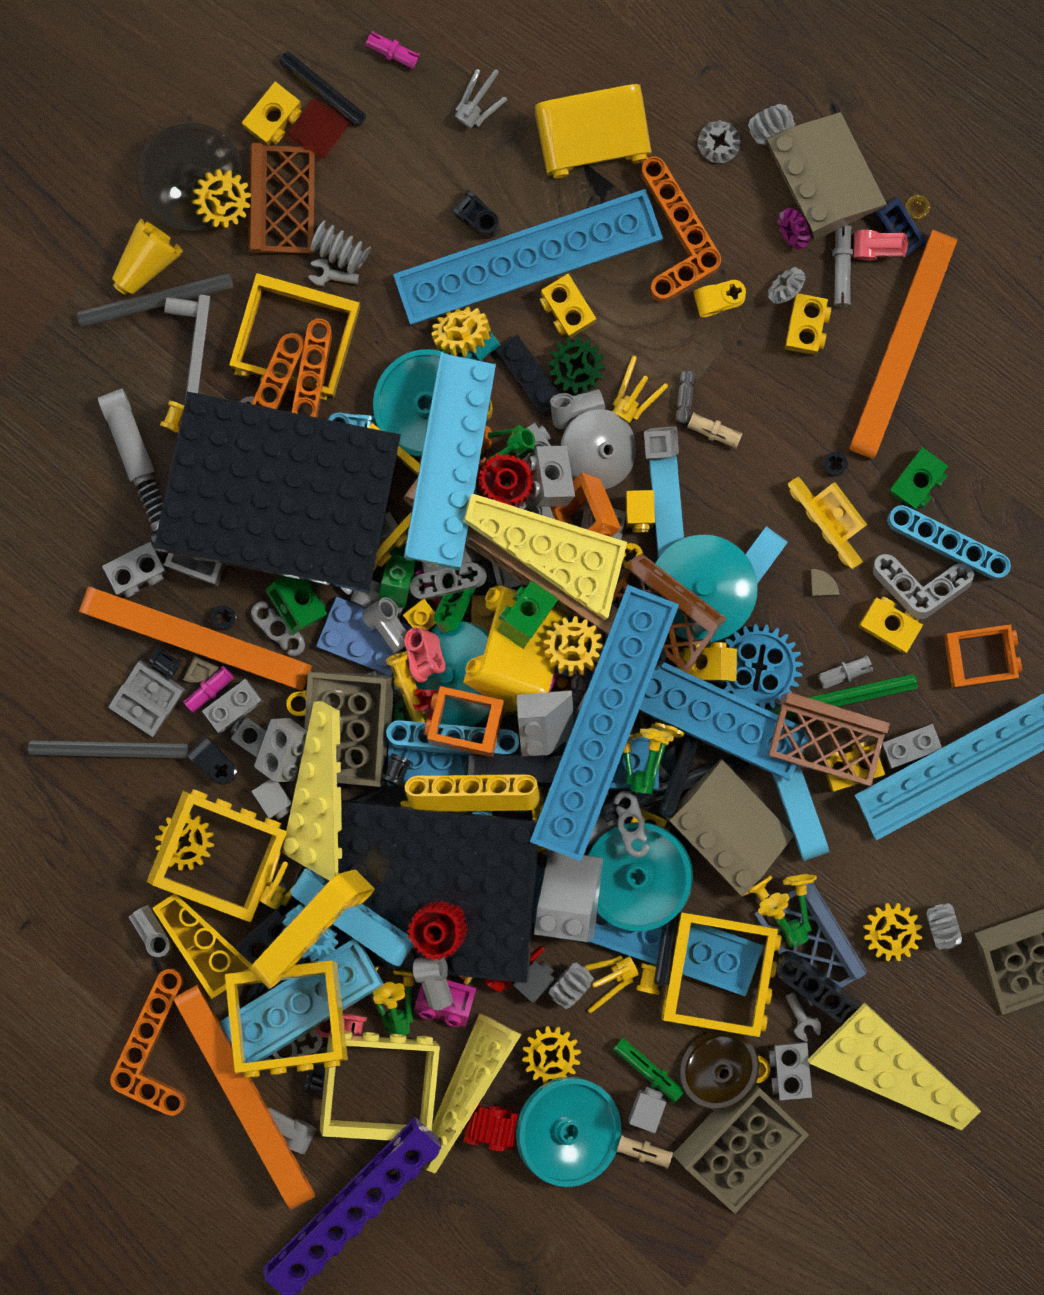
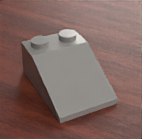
(569, 897)

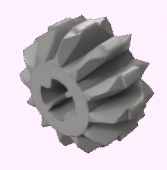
(770, 122)
(944, 926)
(571, 985)

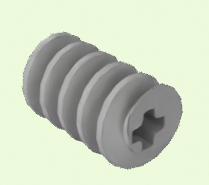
(339, 248)

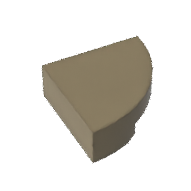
(823, 584)
(200, 670)

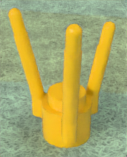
(628, 406)
(274, 893)
(623, 970)

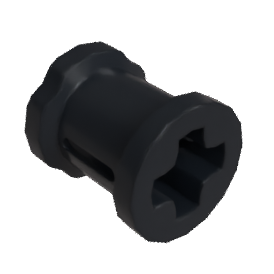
(164, 662)
(396, 770)

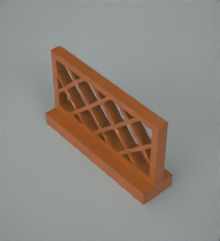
(257, 187)
(689, 604)
(836, 717)

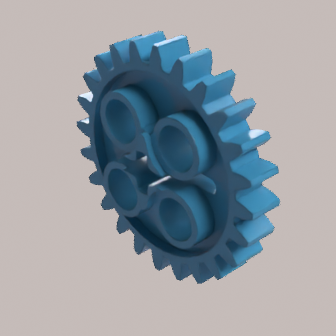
(782, 672)

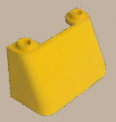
(593, 129)
(506, 667)

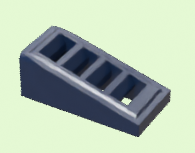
(907, 221)

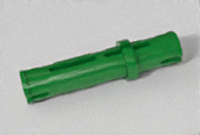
(648, 1070)

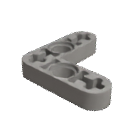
(923, 594)

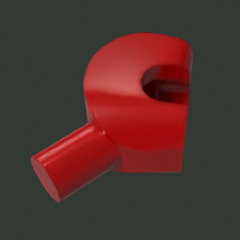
(425, 698)

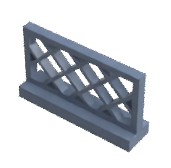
(833, 934)

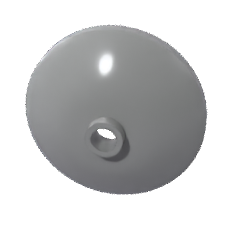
(586, 442)

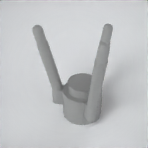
(469, 113)

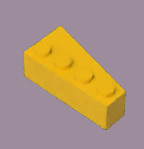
(200, 945)

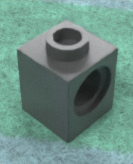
(238, 731)
(539, 979)

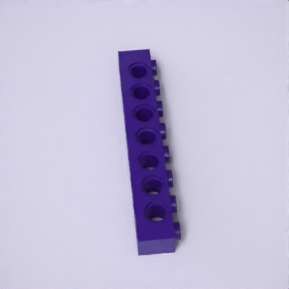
(316, 1232)

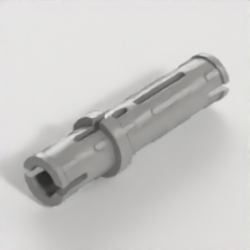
(842, 266)

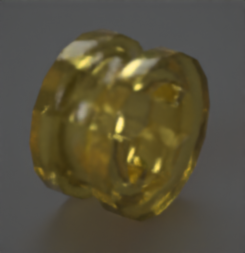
(920, 199)

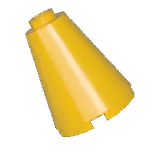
(144, 257)

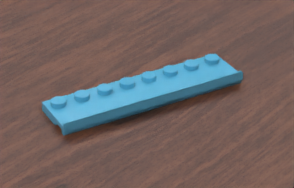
(449, 461)
(954, 769)

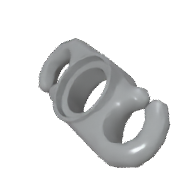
(265, 624)
(629, 837)

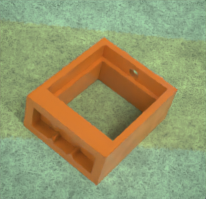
(590, 490)
(954, 657)
(492, 730)

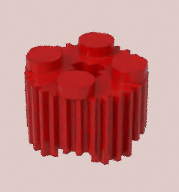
(509, 470)
(448, 919)
(492, 1126)

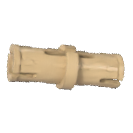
(714, 430)
(626, 1147)

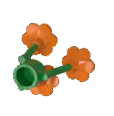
(520, 442)

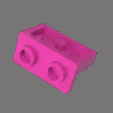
(453, 1015)

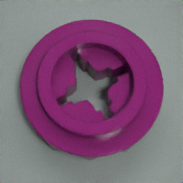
(794, 228)

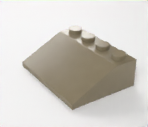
(826, 174)
(365, 714)
(730, 827)
(1015, 961)
(740, 1148)

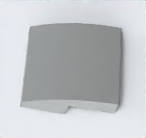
(146, 698)

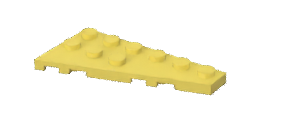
(566, 555)
(317, 799)
(881, 1060)
(478, 1066)

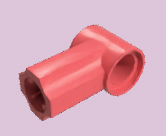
(871, 244)

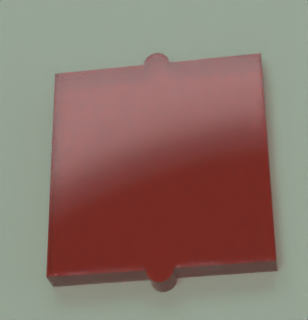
(319, 128)

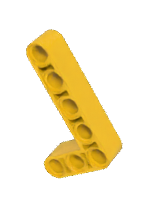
(340, 893)

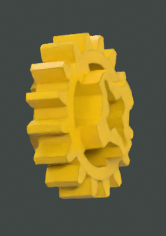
(218, 209)
(461, 331)
(571, 657)
(195, 847)
(890, 919)
(541, 1048)

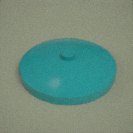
(405, 398)
(717, 575)
(457, 650)
(646, 889)
(568, 1131)

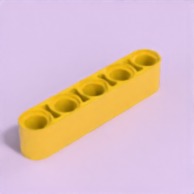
(487, 791)

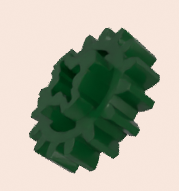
(587, 371)

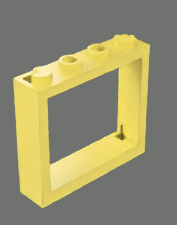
(380, 1131)

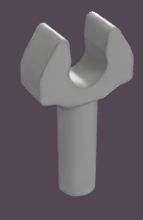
(330, 274)
(801, 1017)

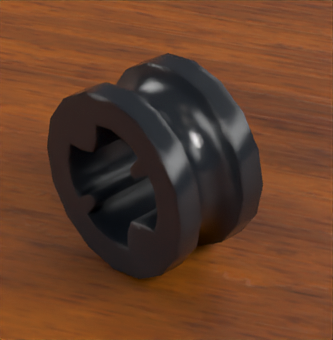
(843, 464)
(222, 609)

